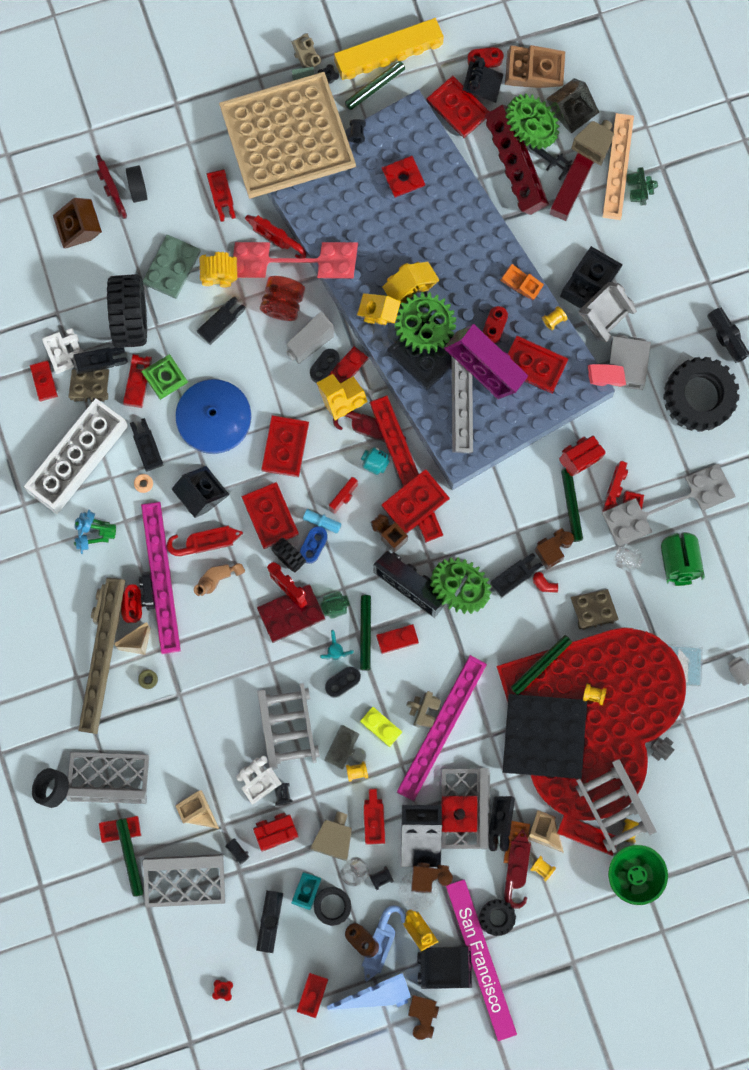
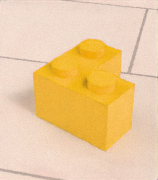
(410, 280)
(341, 397)

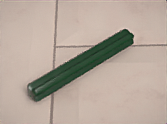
(375, 85)
(572, 506)
(365, 633)
(541, 664)
(129, 857)

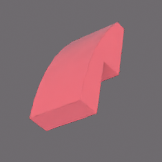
(606, 374)

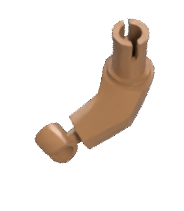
(211, 578)

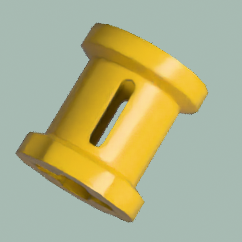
(554, 318)
(594, 694)
(357, 771)
(628, 825)
(543, 868)

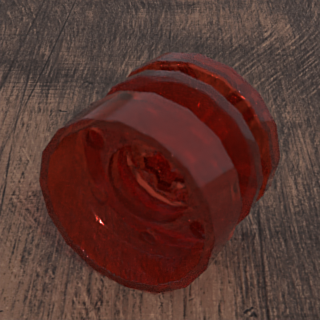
(282, 298)

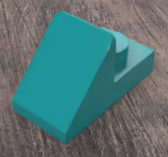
(306, 891)

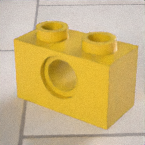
(378, 309)

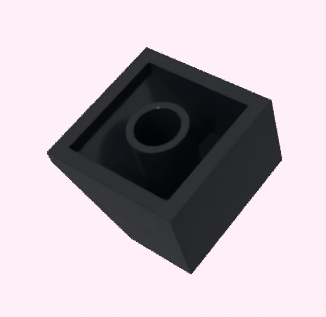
(199, 491)

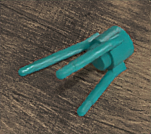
(335, 650)

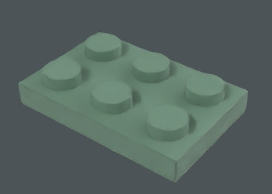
(171, 266)

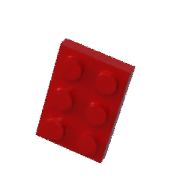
(457, 107)
(539, 363)
(285, 446)
(415, 501)
(270, 515)

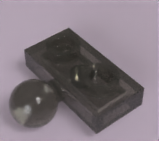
(343, 748)

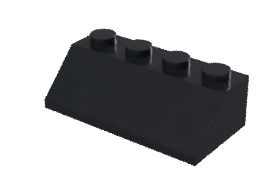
(408, 582)

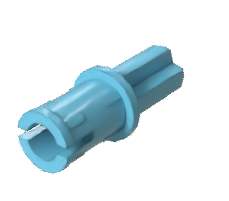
(322, 521)

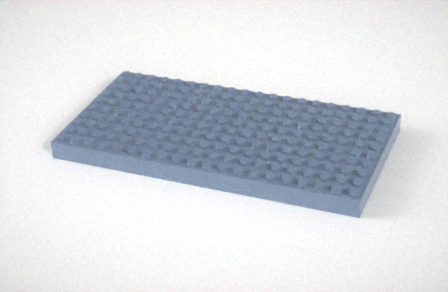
(469, 250)

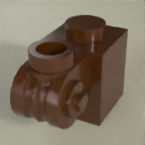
(391, 535)
(549, 549)
(424, 876)
(425, 1011)

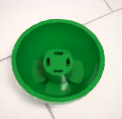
(643, 865)

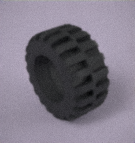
(127, 311)
(718, 376)

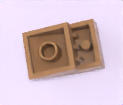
(534, 67)

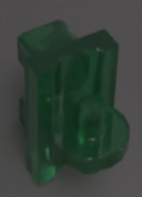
(641, 194)

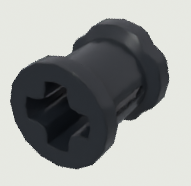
(357, 131)
(283, 801)
(381, 878)

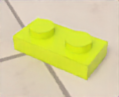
(381, 726)

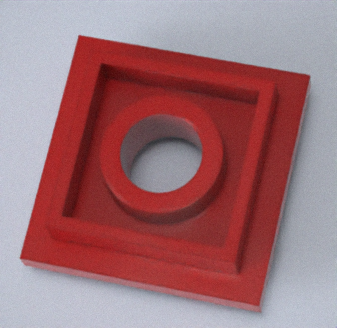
(405, 166)
(450, 805)

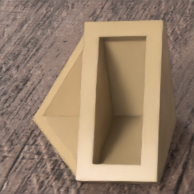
(135, 641)
(196, 811)
(545, 831)

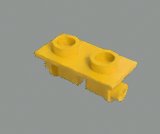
(419, 930)

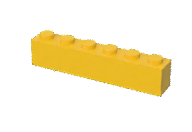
(388, 49)

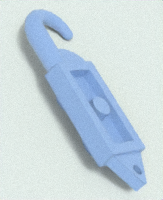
(384, 935)

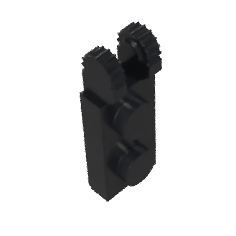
(220, 321)
(98, 359)
(147, 447)
(514, 576)
(501, 822)

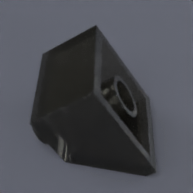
(573, 104)

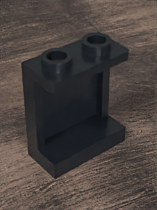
(445, 968)

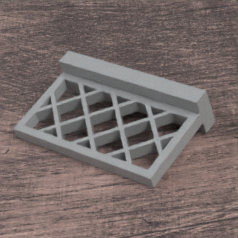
(111, 794)
(483, 812)
(189, 863)

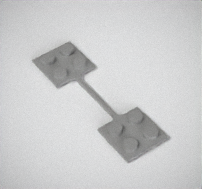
(630, 523)

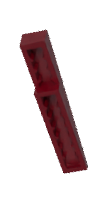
(571, 187)

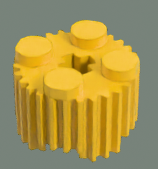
(218, 269)

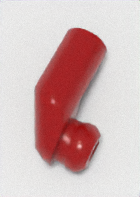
(543, 585)

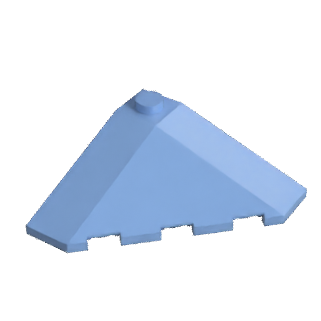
(382, 994)

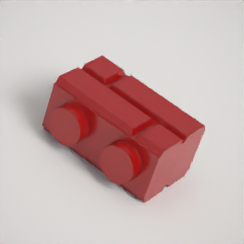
(581, 455)
(275, 832)

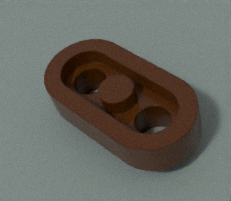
(360, 939)

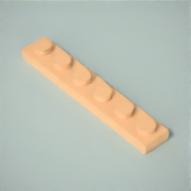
(618, 166)

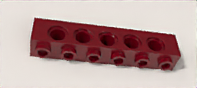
(536, 199)

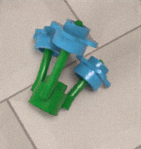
(84, 524)

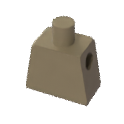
(594, 141)
(334, 838)

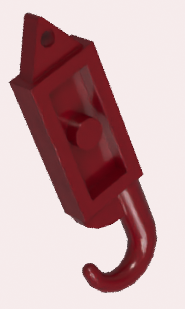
(110, 188)
(363, 425)
(517, 868)

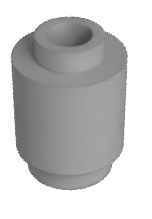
(740, 670)

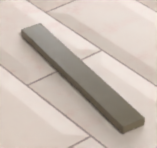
(101, 655)

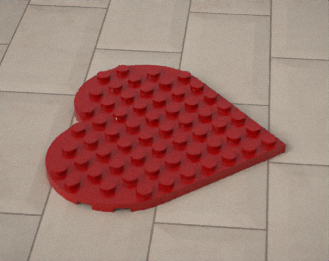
(640, 704)

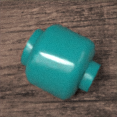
(375, 460)

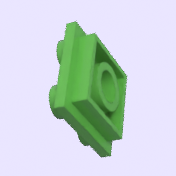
(161, 387)

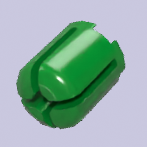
(682, 558)

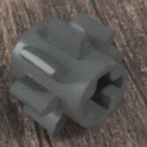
(662, 748)

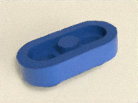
(313, 545)

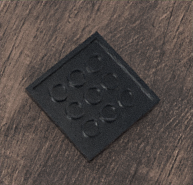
(545, 736)

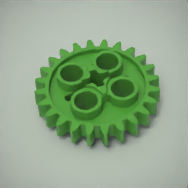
(532, 121)
(411, 312)
(447, 579)

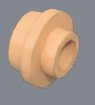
(143, 477)

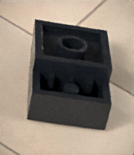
(590, 276)

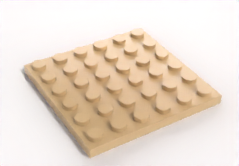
(287, 135)

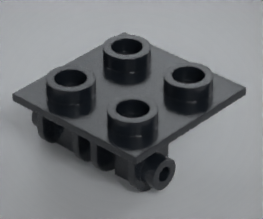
(482, 80)

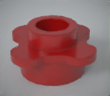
(222, 995)

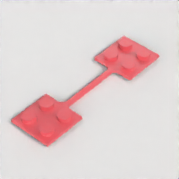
(335, 259)

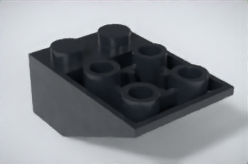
(421, 835)

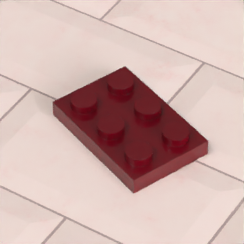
(284, 617)

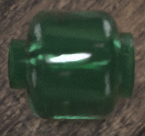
(334, 604)

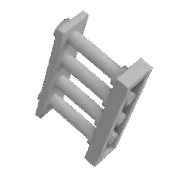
(272, 738)
(626, 790)

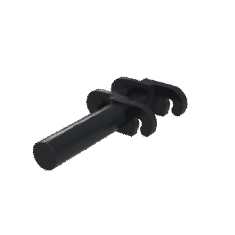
(553, 161)

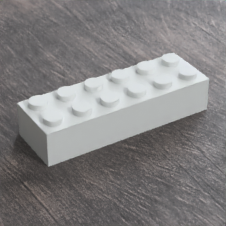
(76, 456)

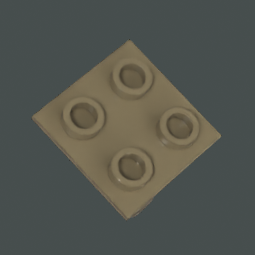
(89, 385)
(594, 609)

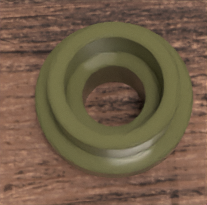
(141, 679)

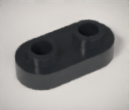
(323, 366)
(148, 598)
(342, 682)

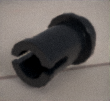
(237, 851)

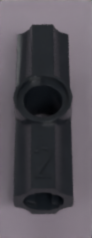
(728, 335)
(272, 908)

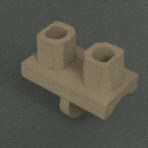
(305, 51)
(422, 718)

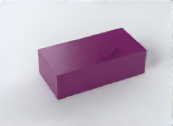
(486, 361)

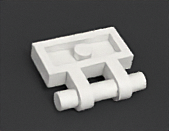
(57, 350)
(260, 786)

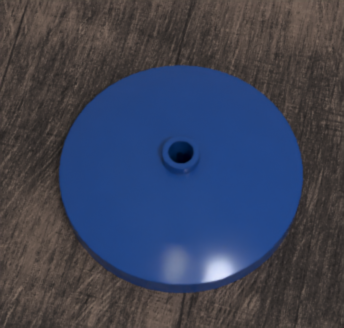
(217, 432)

